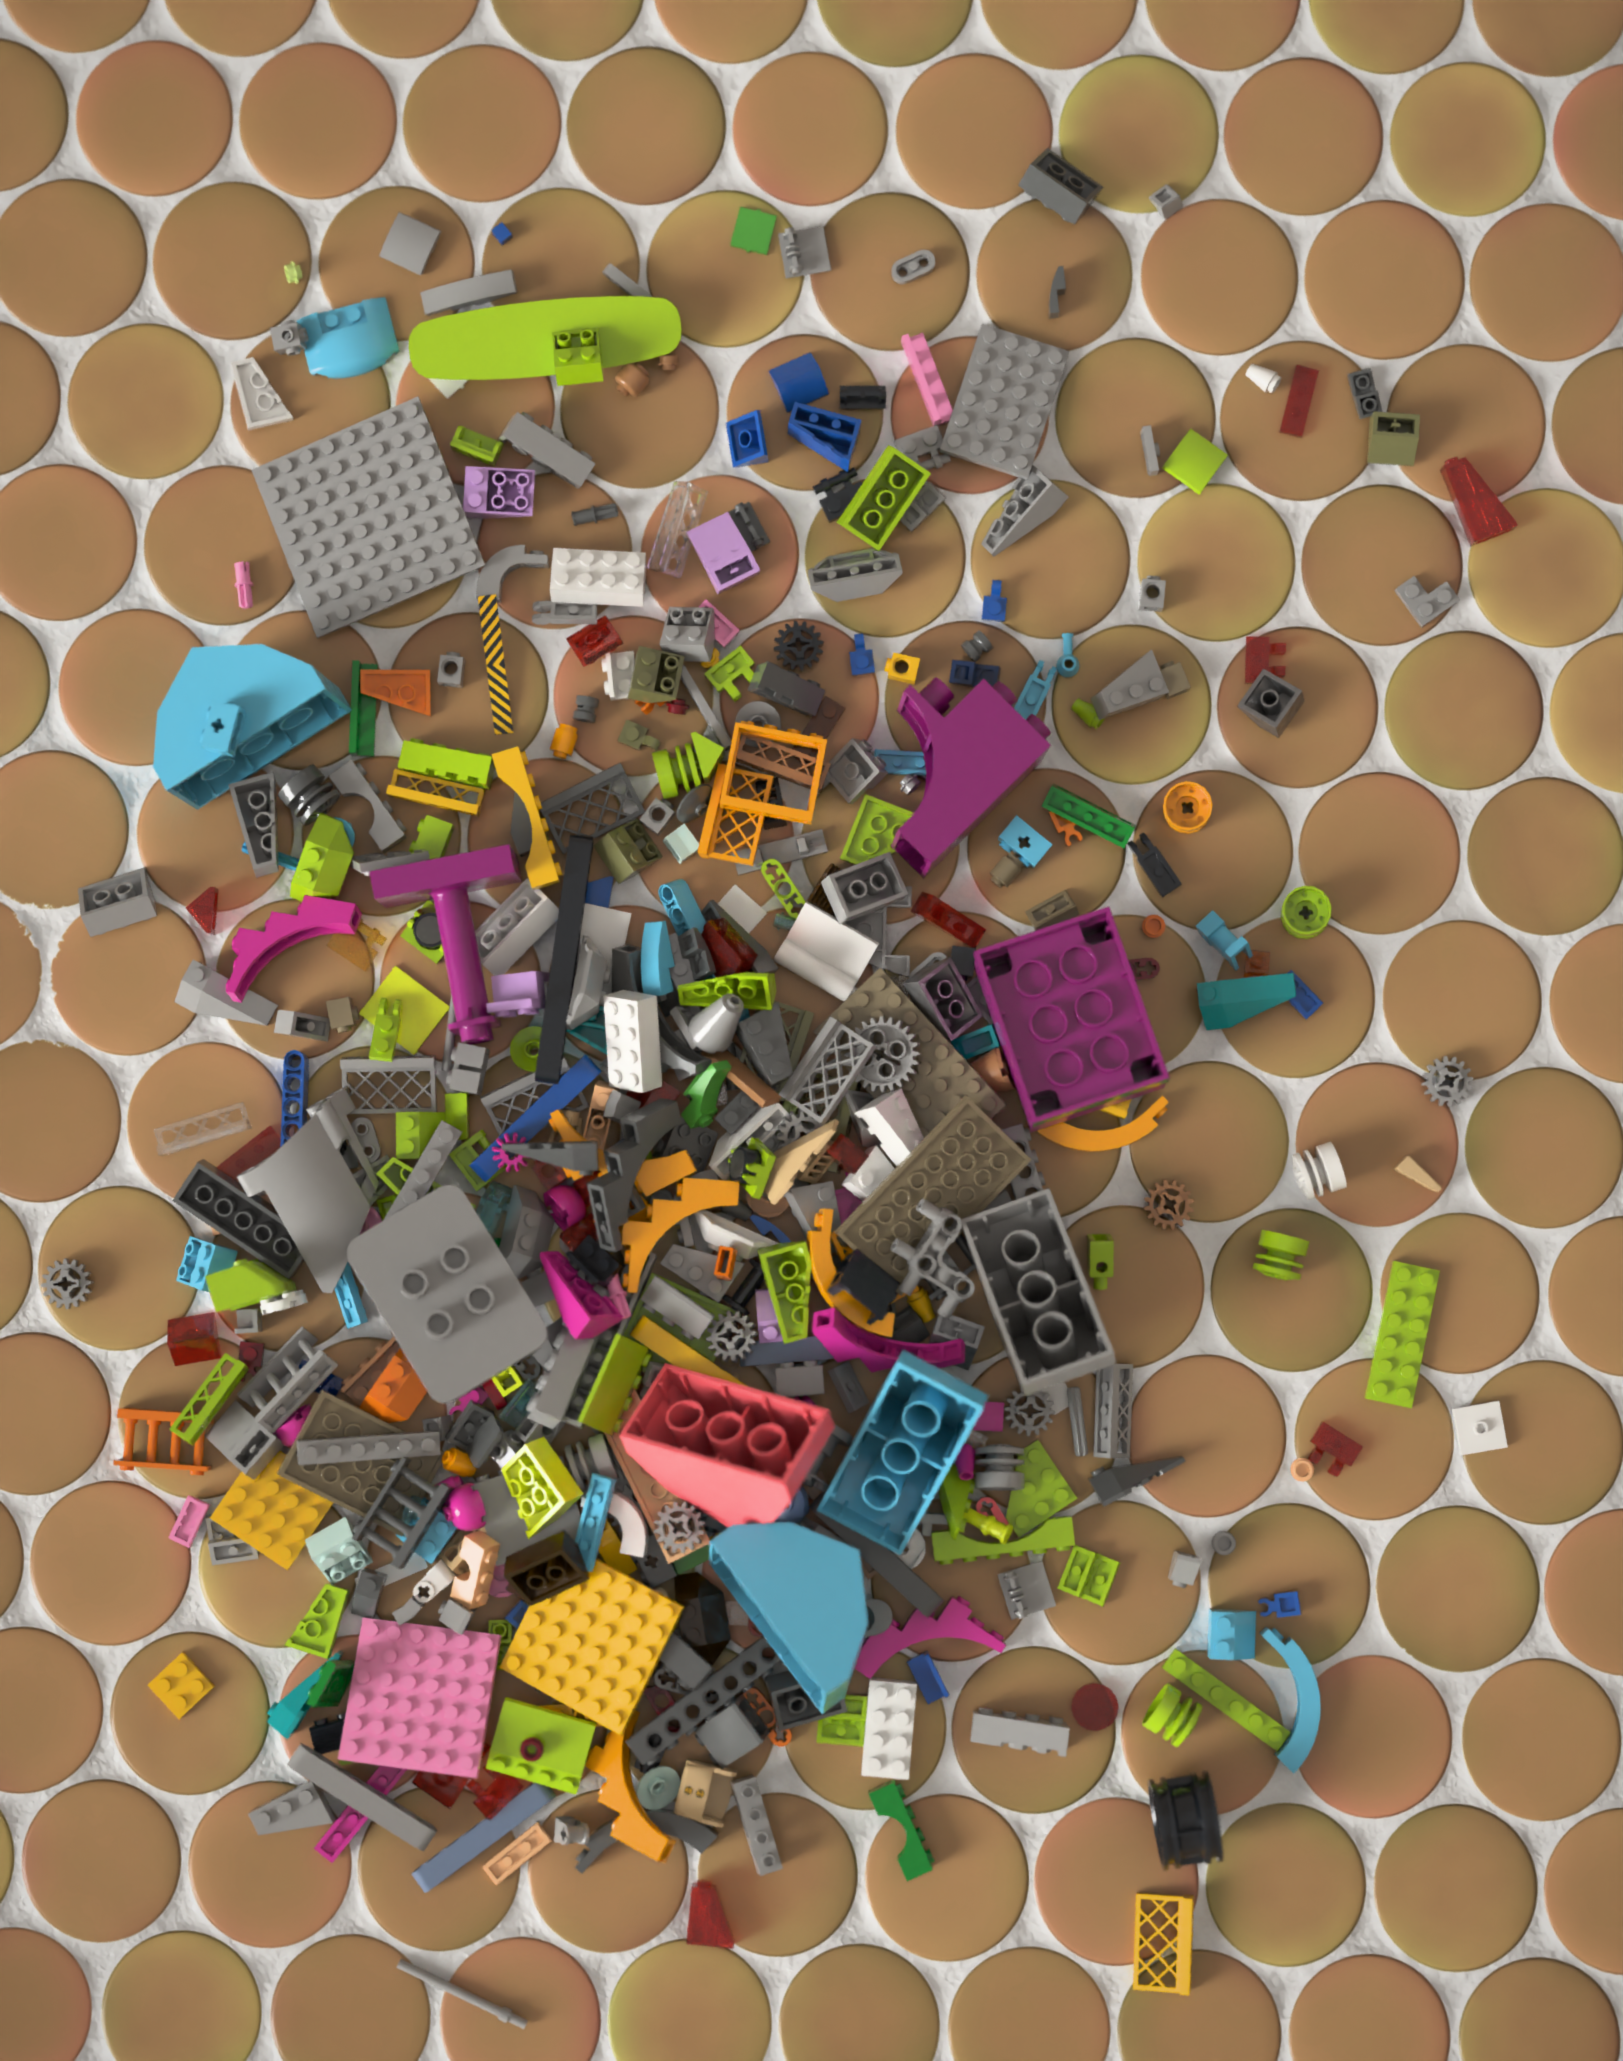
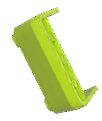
(246, 1285)

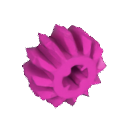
(505, 1156)

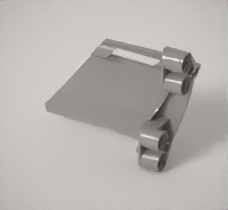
(316, 1188)

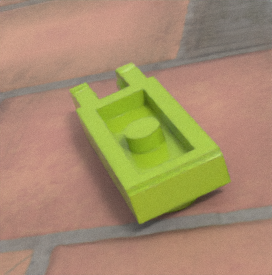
(385, 1032)

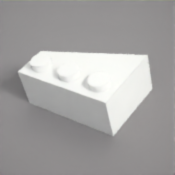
(893, 1124)

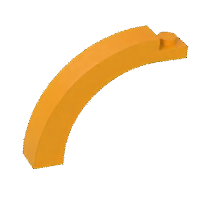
(1100, 1141)
(824, 1271)

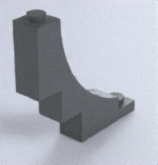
(612, 1191)

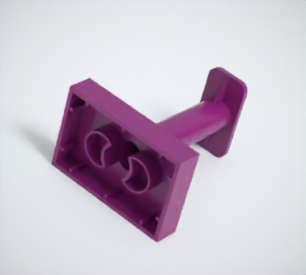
(448, 884)

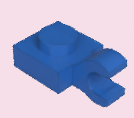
(994, 606)
(861, 659)

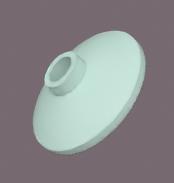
(661, 1794)

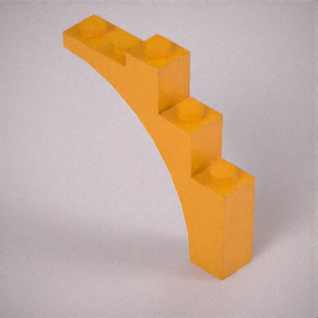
(653, 1173)
(663, 1214)
(618, 1793)

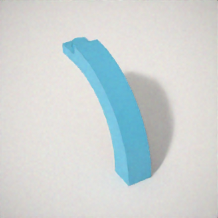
(1307, 1718)

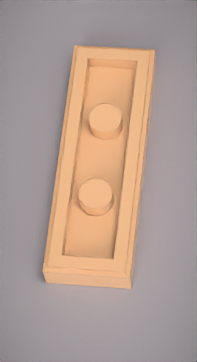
(517, 1853)

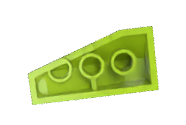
(754, 990)

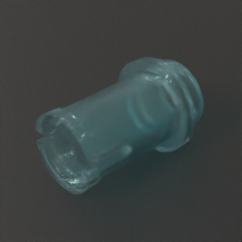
(783, 921)

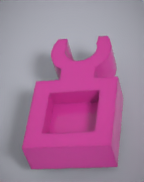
(478, 1395)

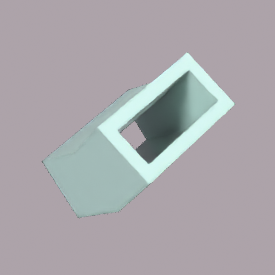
(681, 843)

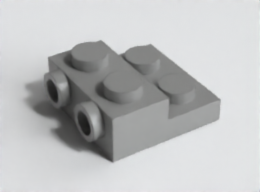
(855, 769)

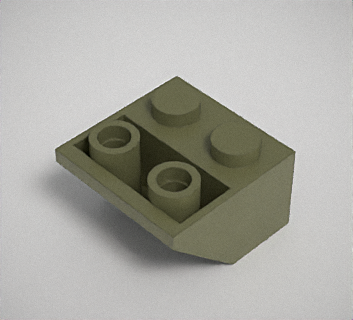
(1393, 438)
(655, 676)
(627, 851)

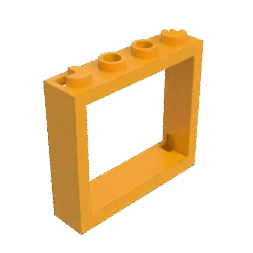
(770, 732)

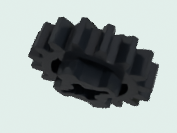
(788, 647)

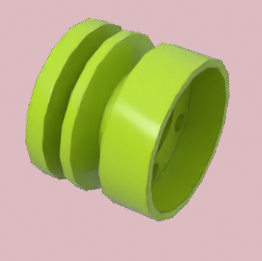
(677, 770)
(1314, 902)
(1280, 1255)
(1169, 1713)

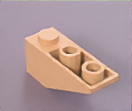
(597, 1125)

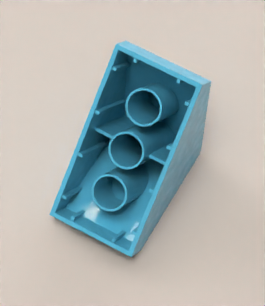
(902, 1452)

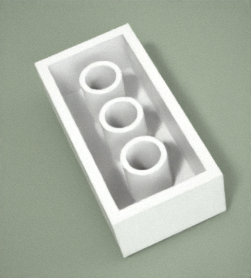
(598, 577)
(632, 1041)
(889, 1728)

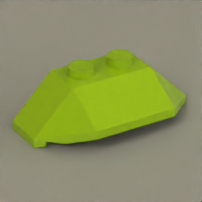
(323, 861)

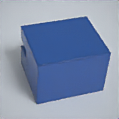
(501, 233)

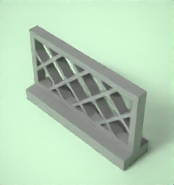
(815, 1062)
(400, 1063)
(517, 1087)

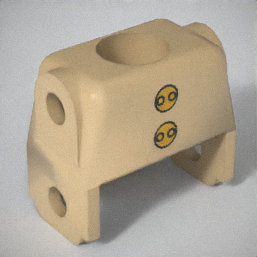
(704, 1792)

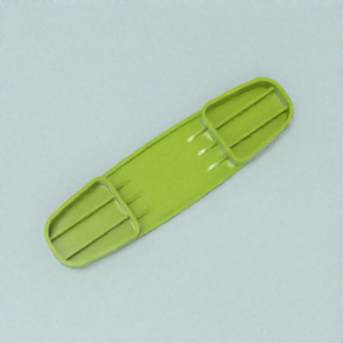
(518, 339)

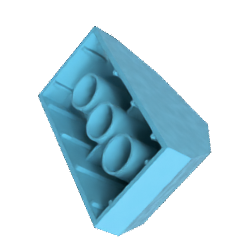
(283, 705)
(802, 1599)

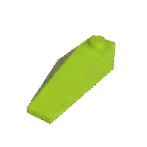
(788, 1281)

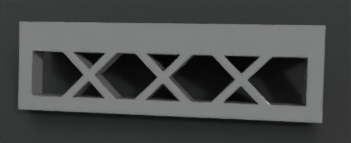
(1109, 1410)

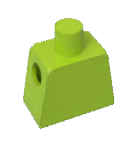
(1100, 1249)

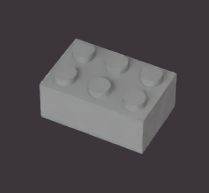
(864, 888)

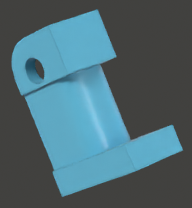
(1216, 934)

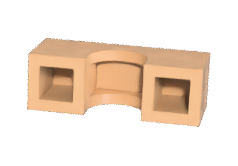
(481, 1554)

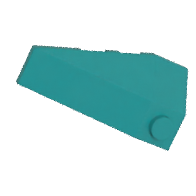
(1235, 1000)
(292, 1709)

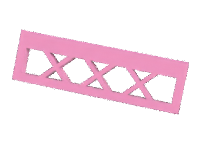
(927, 378)

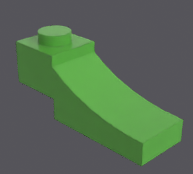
(705, 1095)

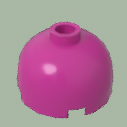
(566, 1205)
(289, 1430)
(465, 1508)

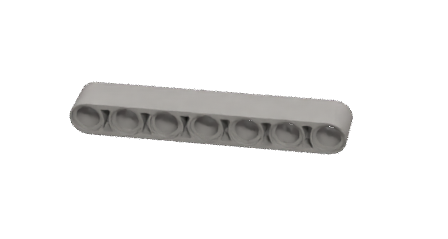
(362, 1797)

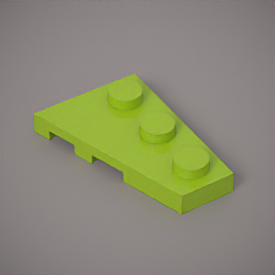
(321, 1624)

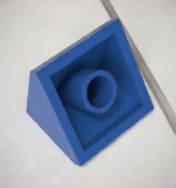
(799, 381)
(747, 440)

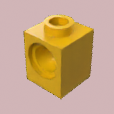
(907, 677)

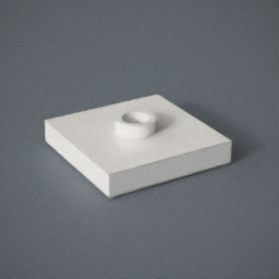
(1479, 1427)

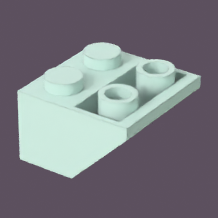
(337, 1552)

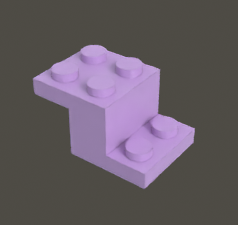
(518, 993)

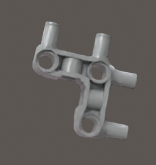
(933, 1246)

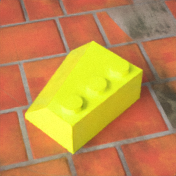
(540, 1485)

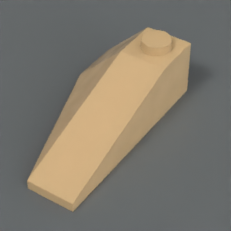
(794, 1158)

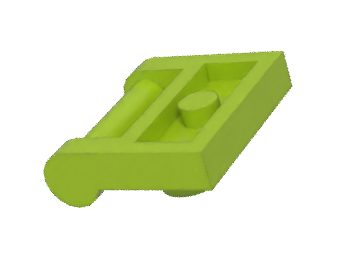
(466, 1154)

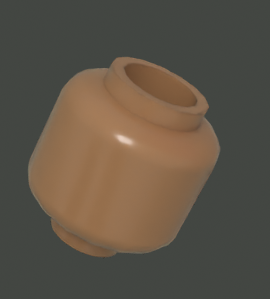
(632, 379)

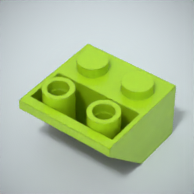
(577, 356)

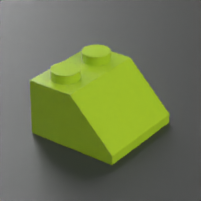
(415, 1132)

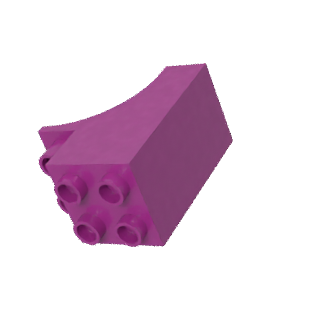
(970, 764)

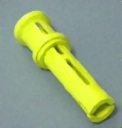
(989, 1525)

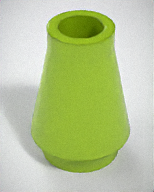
(1087, 713)

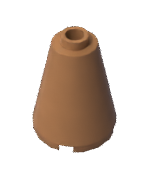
(994, 1070)

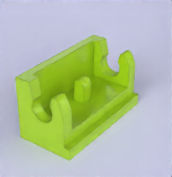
(476, 446)

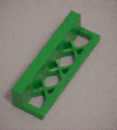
(362, 715)
(1088, 815)

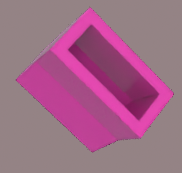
(990, 1417)

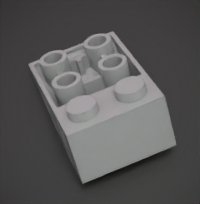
(244, 1440)

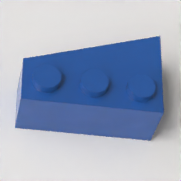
(825, 432)

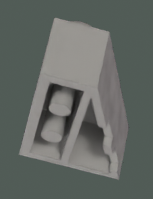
(293, 1810)

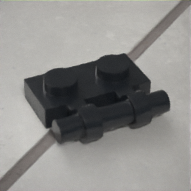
(836, 503)

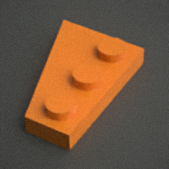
(399, 687)

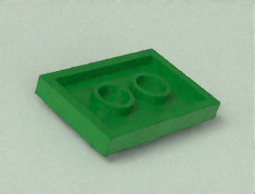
(332, 1684)

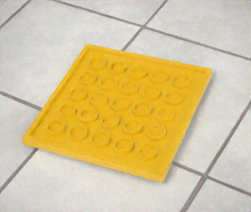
(595, 1644)

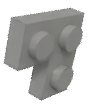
(1426, 606)

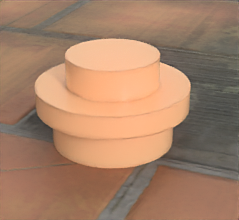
(1302, 1469)

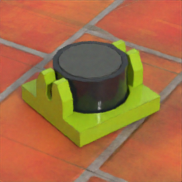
(424, 933)
(751, 1166)

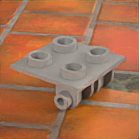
(804, 251)
(1026, 1590)

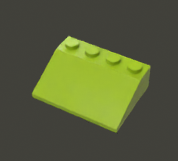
(615, 1385)
(564, 1742)

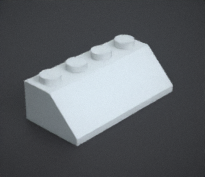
(514, 928)

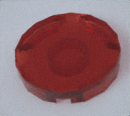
(1094, 1706)

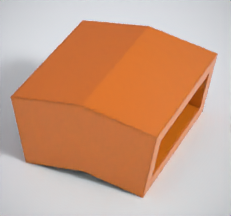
(730, 1266)

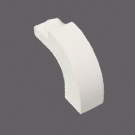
(633, 1524)

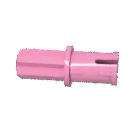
(243, 584)
(618, 1295)

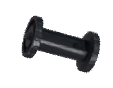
(746, 1289)

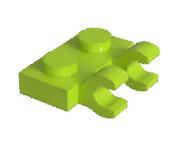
(730, 669)

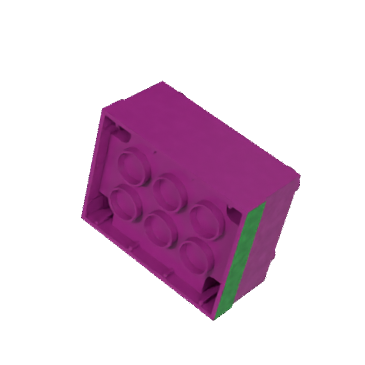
(1070, 1019)

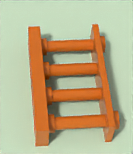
(154, 1419)

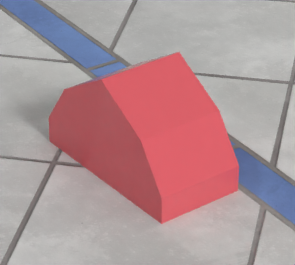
(725, 1444)

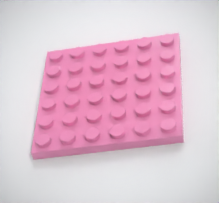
(420, 1698)

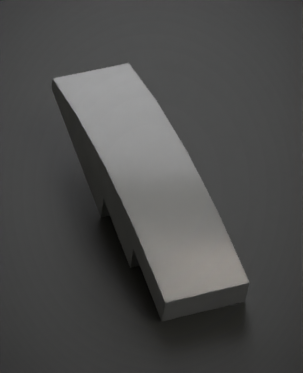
(469, 292)

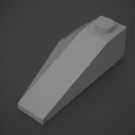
(205, 994)

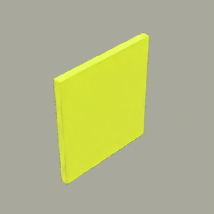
(419, 1008)

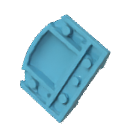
(349, 339)

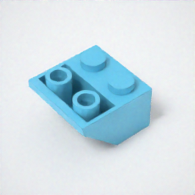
(203, 1259)

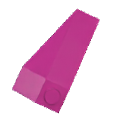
(579, 1304)

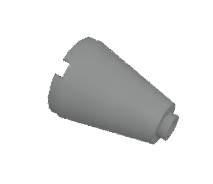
(716, 1024)

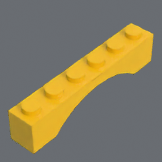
(540, 863)

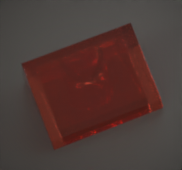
(193, 1339)

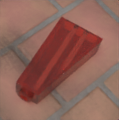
(1475, 503)

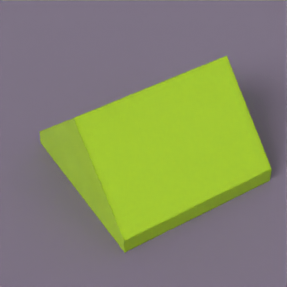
(708, 755)

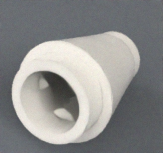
(1264, 378)

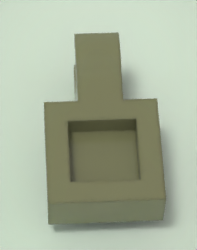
(636, 736)

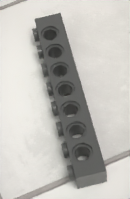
(639, 1741)

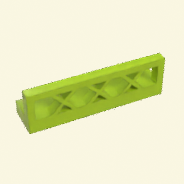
(213, 1402)

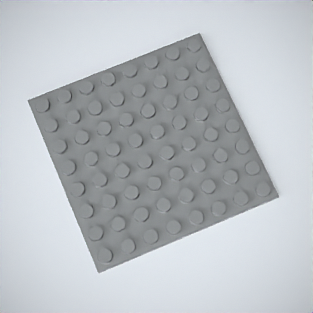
(368, 517)

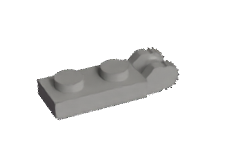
(564, 613)

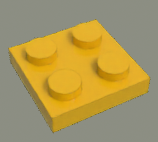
(181, 1685)

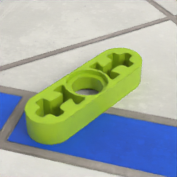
(788, 906)

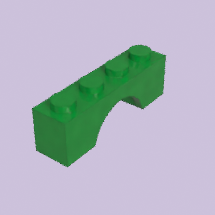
(888, 1802)

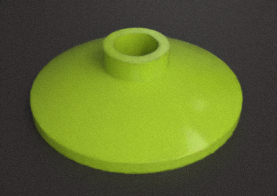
(522, 1045)

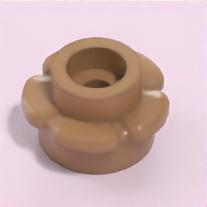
(668, 362)

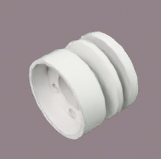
(1318, 1171)

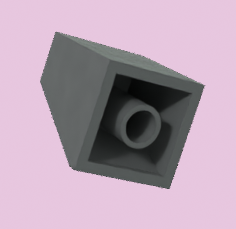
(732, 1732)

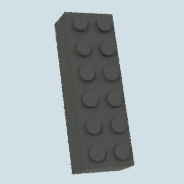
(241, 1218)

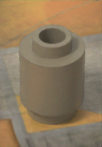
(1006, 871)

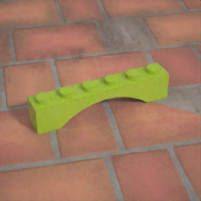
(1052, 1533)

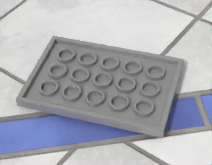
(1004, 401)

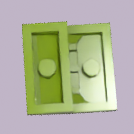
(1194, 461)
(1089, 1575)
(846, 1727)

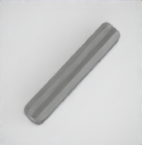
(1077, 1421)

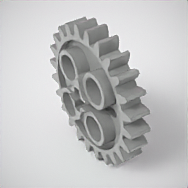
(892, 1035)

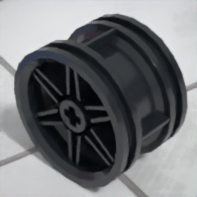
(1185, 1820)

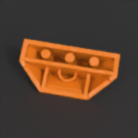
(395, 1391)

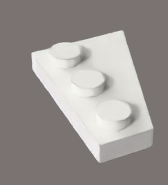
(258, 399)

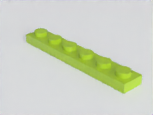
(1226, 1699)

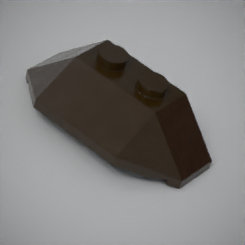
(705, 1616)

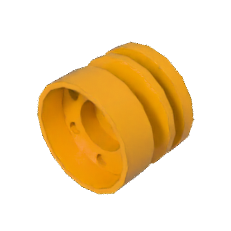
(1186, 794)

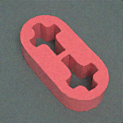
(995, 1509)

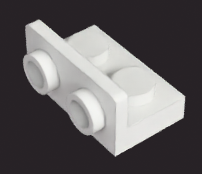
(619, 671)

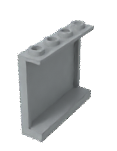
(504, 1521)

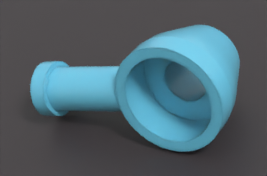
(1067, 655)

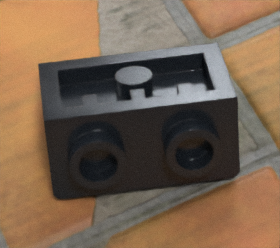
(594, 1262)

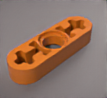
(761, 1698)

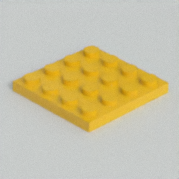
(271, 1513)

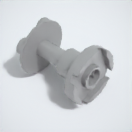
(837, 1436)

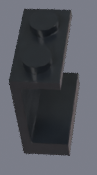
(866, 1284)

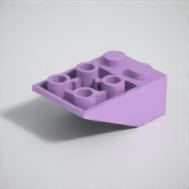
(498, 492)
(723, 552)

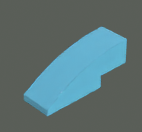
(656, 959)

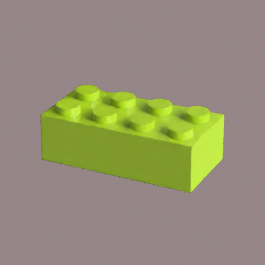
(883, 497)

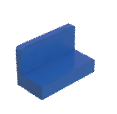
(927, 1677)

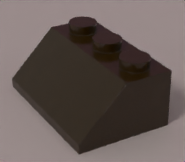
(546, 1568)

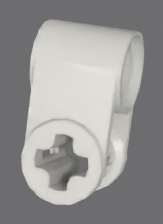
(436, 1579)

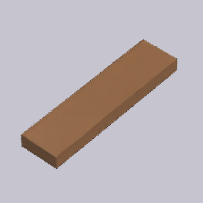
(746, 1079)

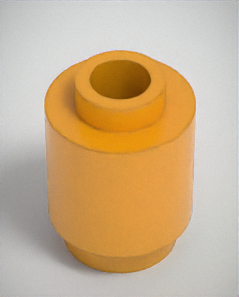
(564, 741)
(458, 1463)

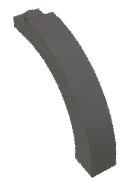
(689, 1830)

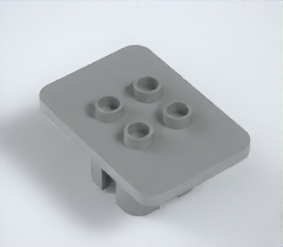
(447, 1294)

